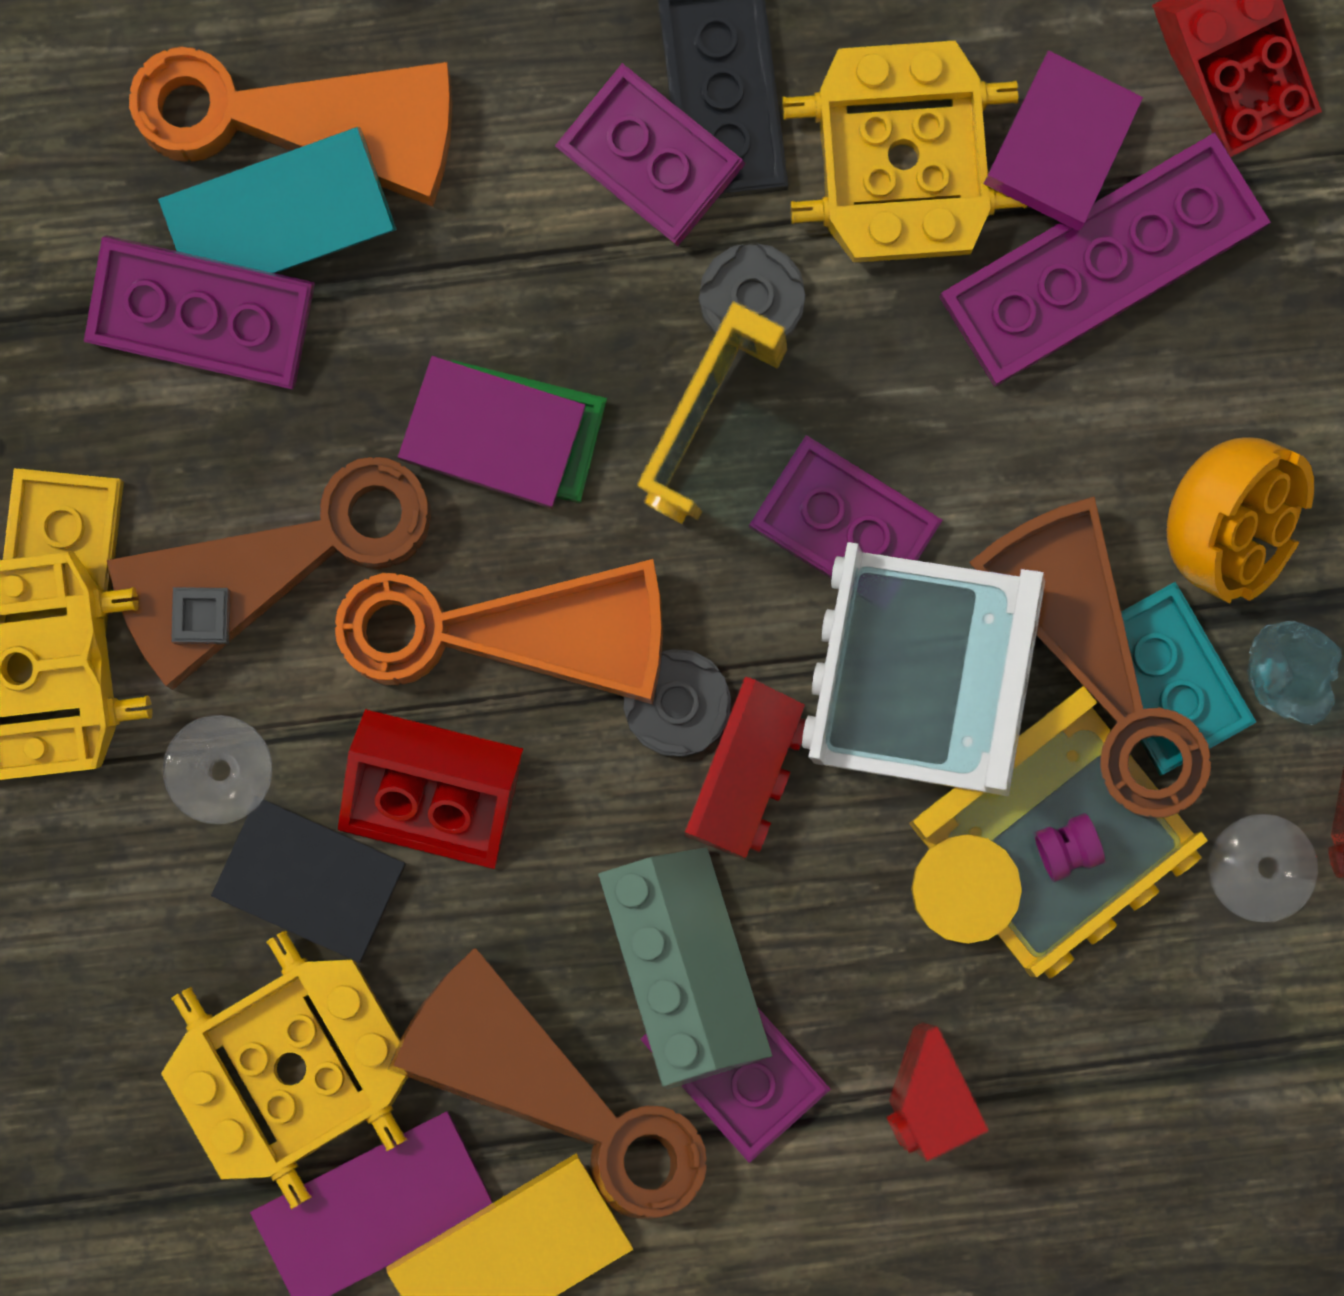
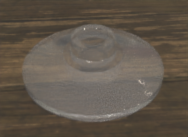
(190, 763)
(1236, 872)

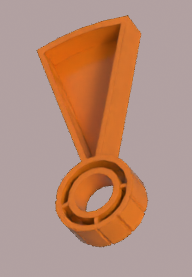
(400, 113)
(581, 630)

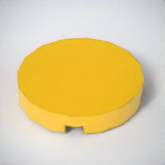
(966, 889)

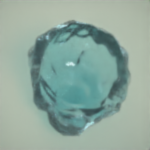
(1293, 671)

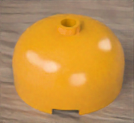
(1225, 501)

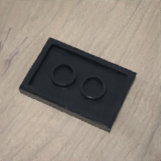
(309, 880)

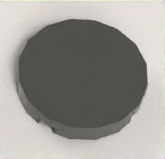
(755, 279)
(687, 706)

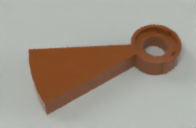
(265, 563)
(1087, 635)
(490, 1050)

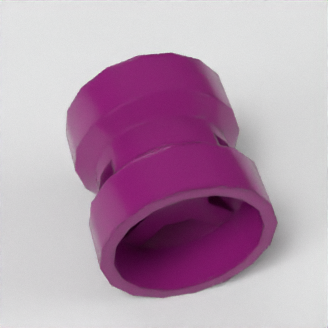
(1069, 847)

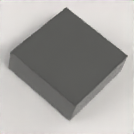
(200, 615)

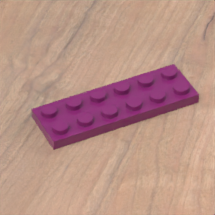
(1121, 255)

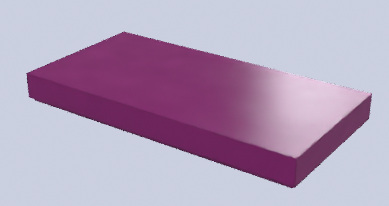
(198, 312)
(373, 1210)

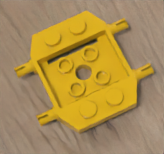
(944, 138)
(67, 664)
(255, 1038)

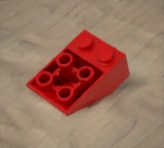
(1239, 66)

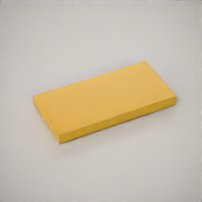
(58, 516)
(522, 1244)

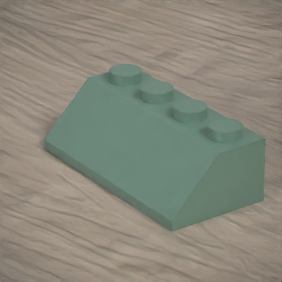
(685, 966)

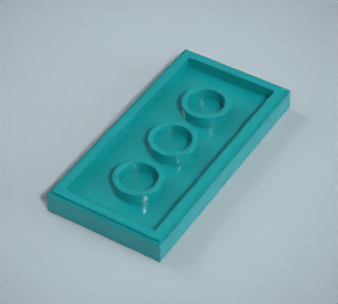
(284, 207)

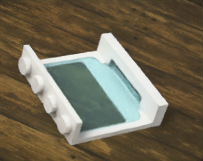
(924, 671)

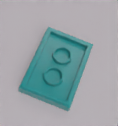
(1181, 673)

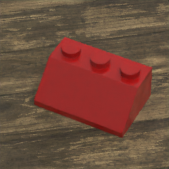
(747, 770)
(429, 788)
(931, 1098)

